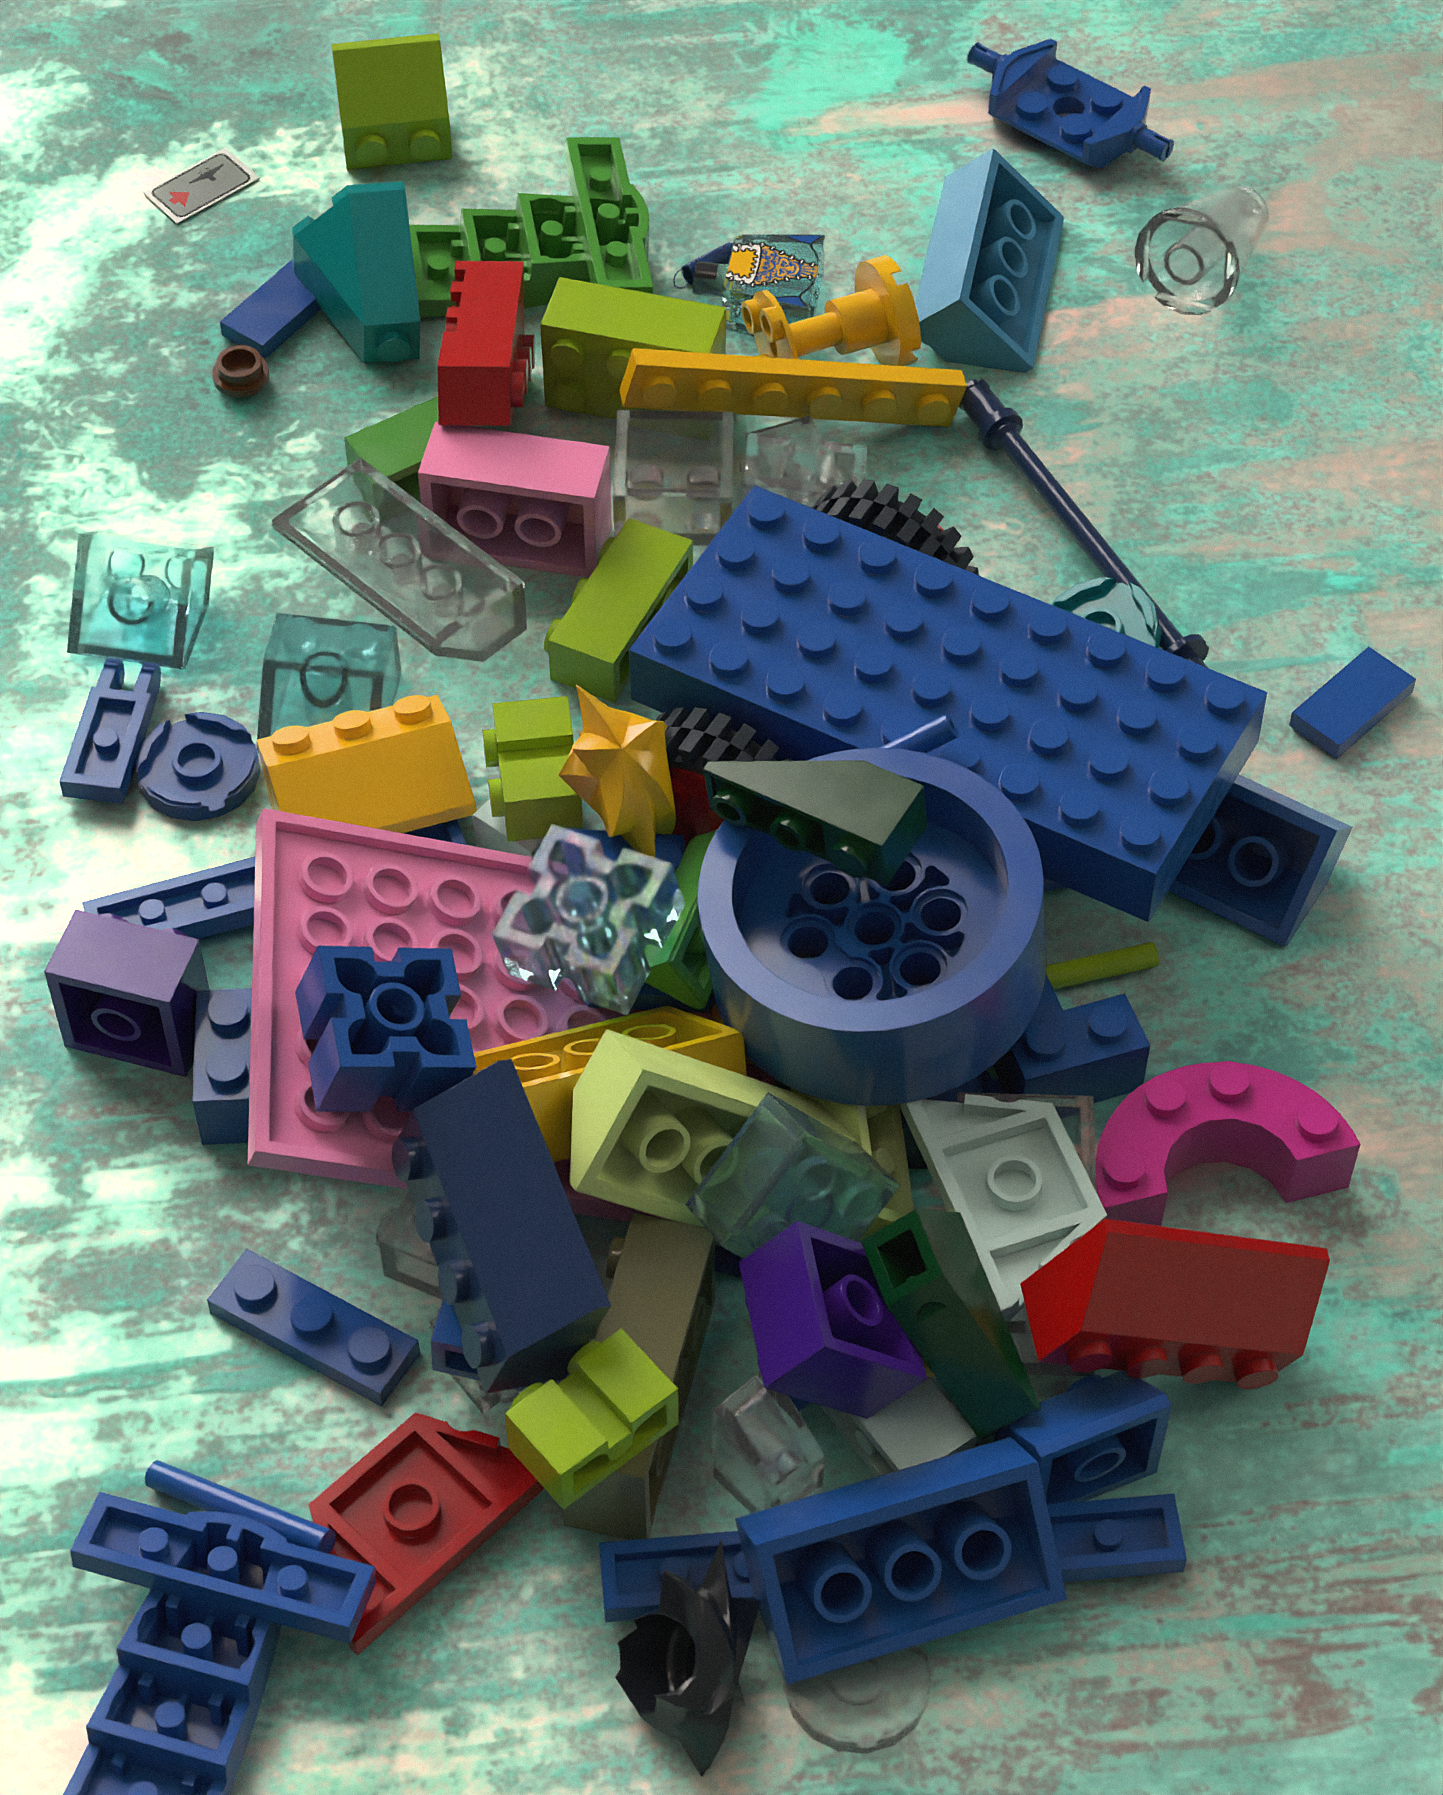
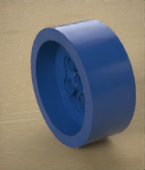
(902, 1041)

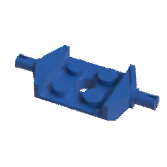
(1036, 87)

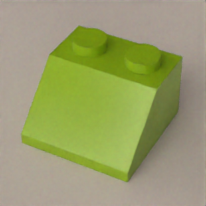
(392, 101)

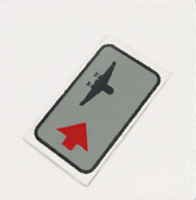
(201, 185)

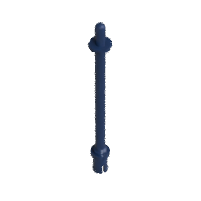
(1001, 430)

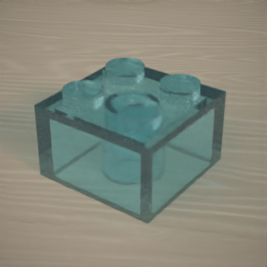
(786, 1172)

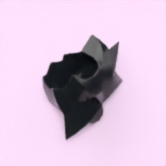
(688, 1660)

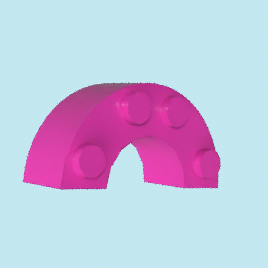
(1217, 1116)

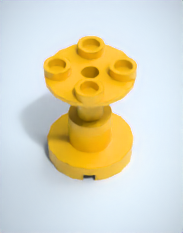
(873, 317)

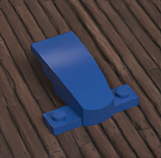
(200, 1640)

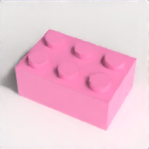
(521, 495)

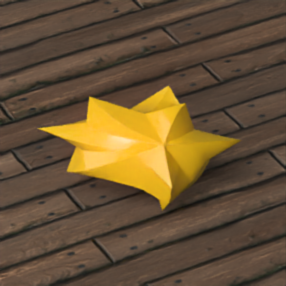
(622, 772)

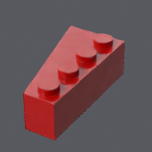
(484, 347)

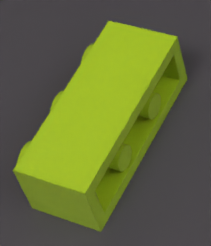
(614, 607)

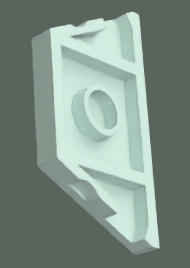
(1010, 1180)

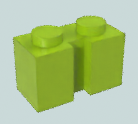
(530, 750)
(592, 1419)

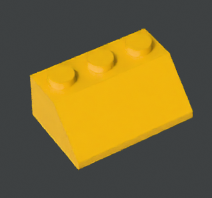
(371, 768)

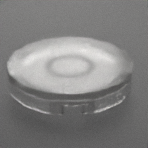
(864, 1703)

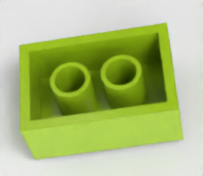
(596, 326)

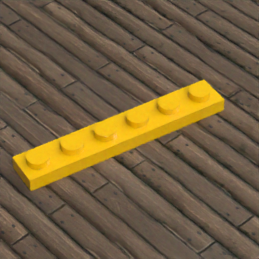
(791, 387)

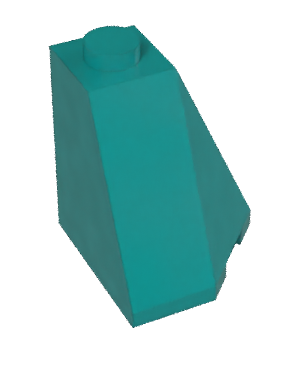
(363, 270)

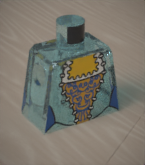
(781, 263)

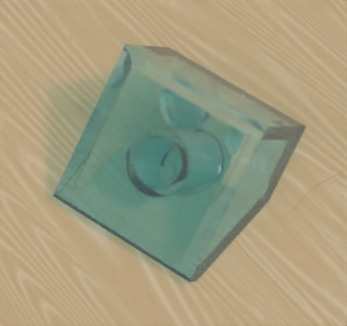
(138, 598)
(325, 669)

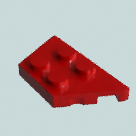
(420, 1511)

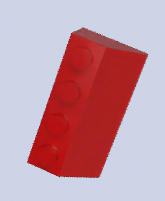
(1175, 1303)

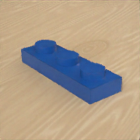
(314, 1327)

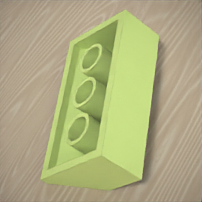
(659, 1122)

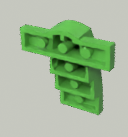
(584, 237)

